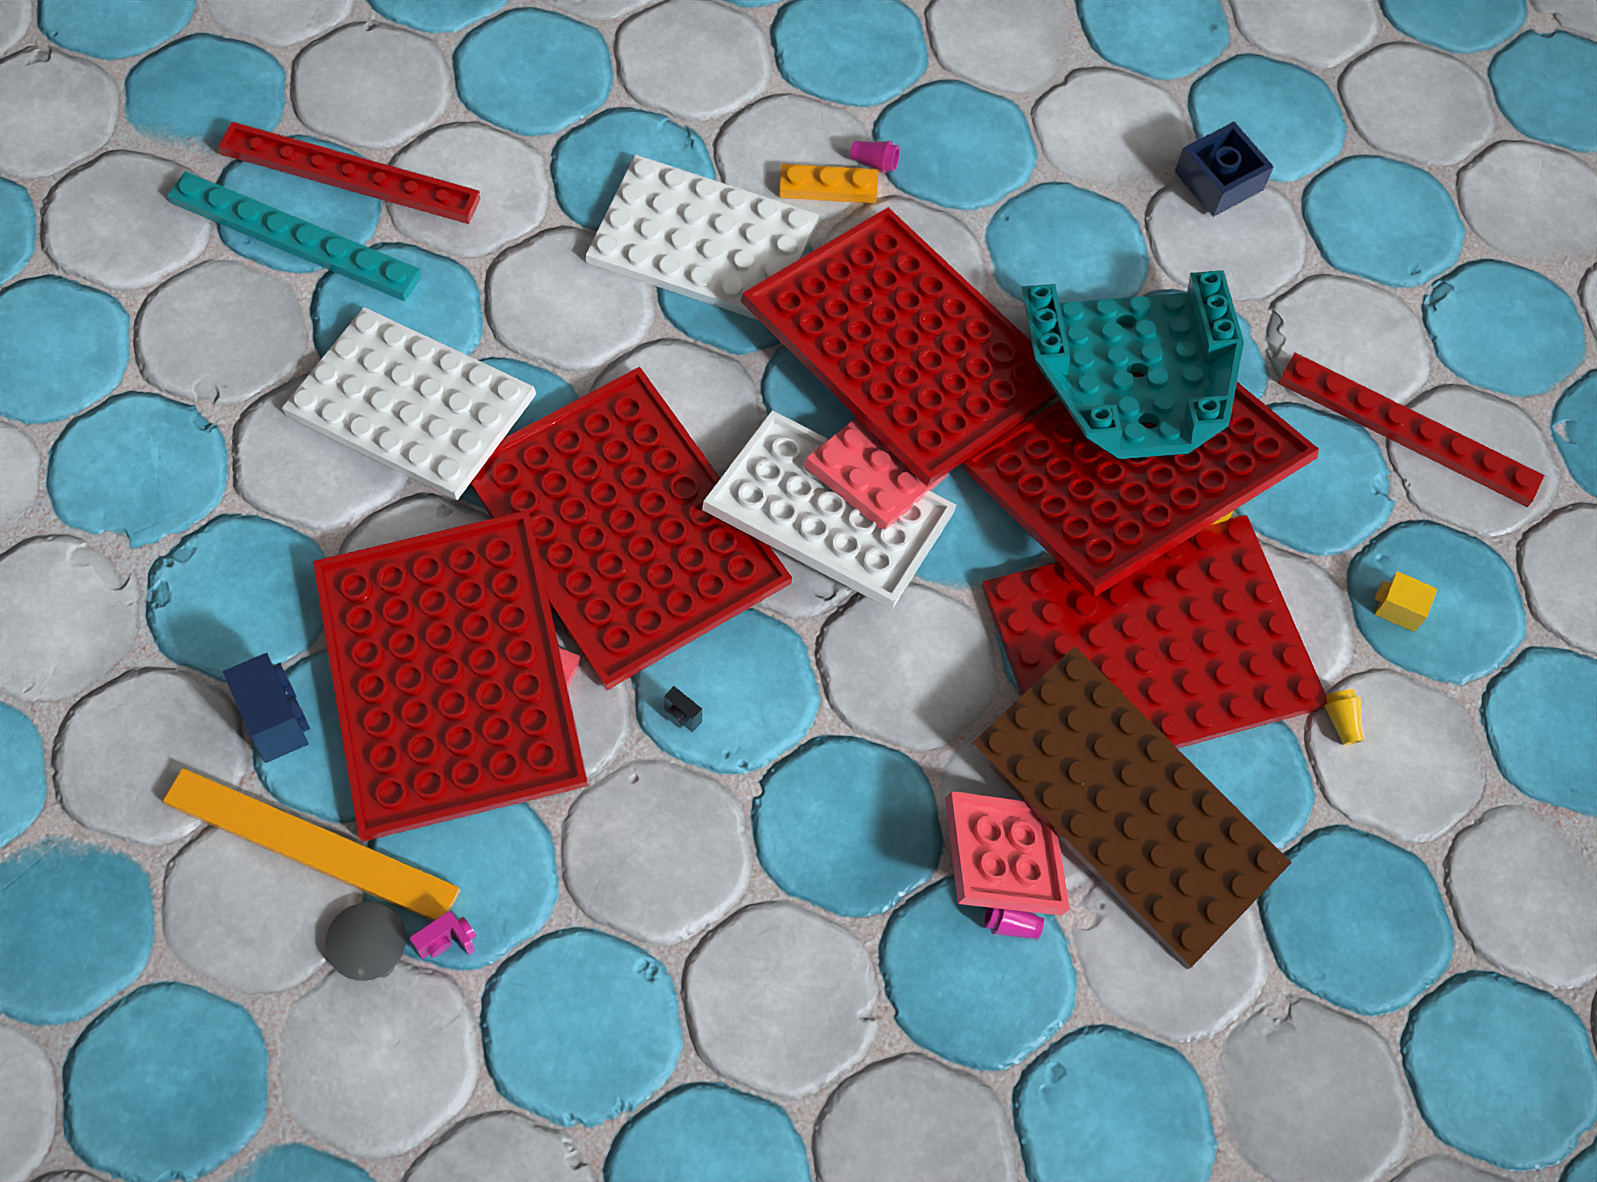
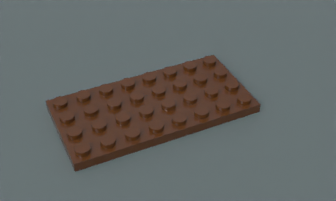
(1131, 807)

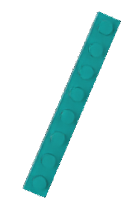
(295, 236)

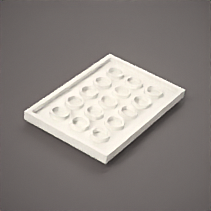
(697, 234)
(410, 402)
(793, 511)

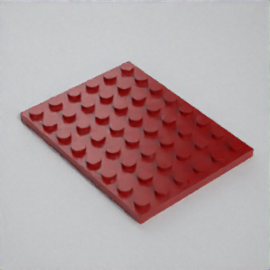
(904, 344)
(1119, 514)
(624, 527)
(1186, 638)
(447, 676)

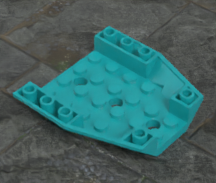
(1179, 342)

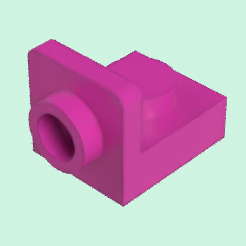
(436, 936)

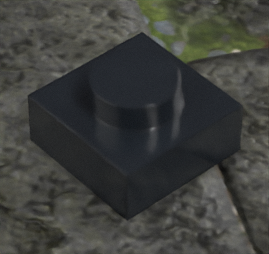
(682, 710)

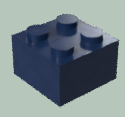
(1223, 168)
(268, 706)

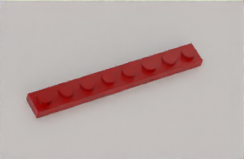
(349, 172)
(1412, 430)

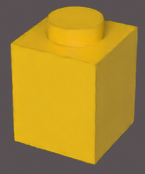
(1404, 601)

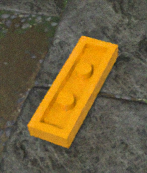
(828, 183)

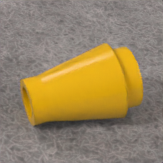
(1346, 715)

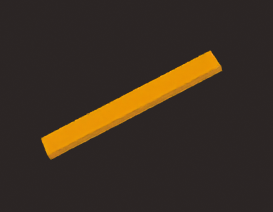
(311, 846)

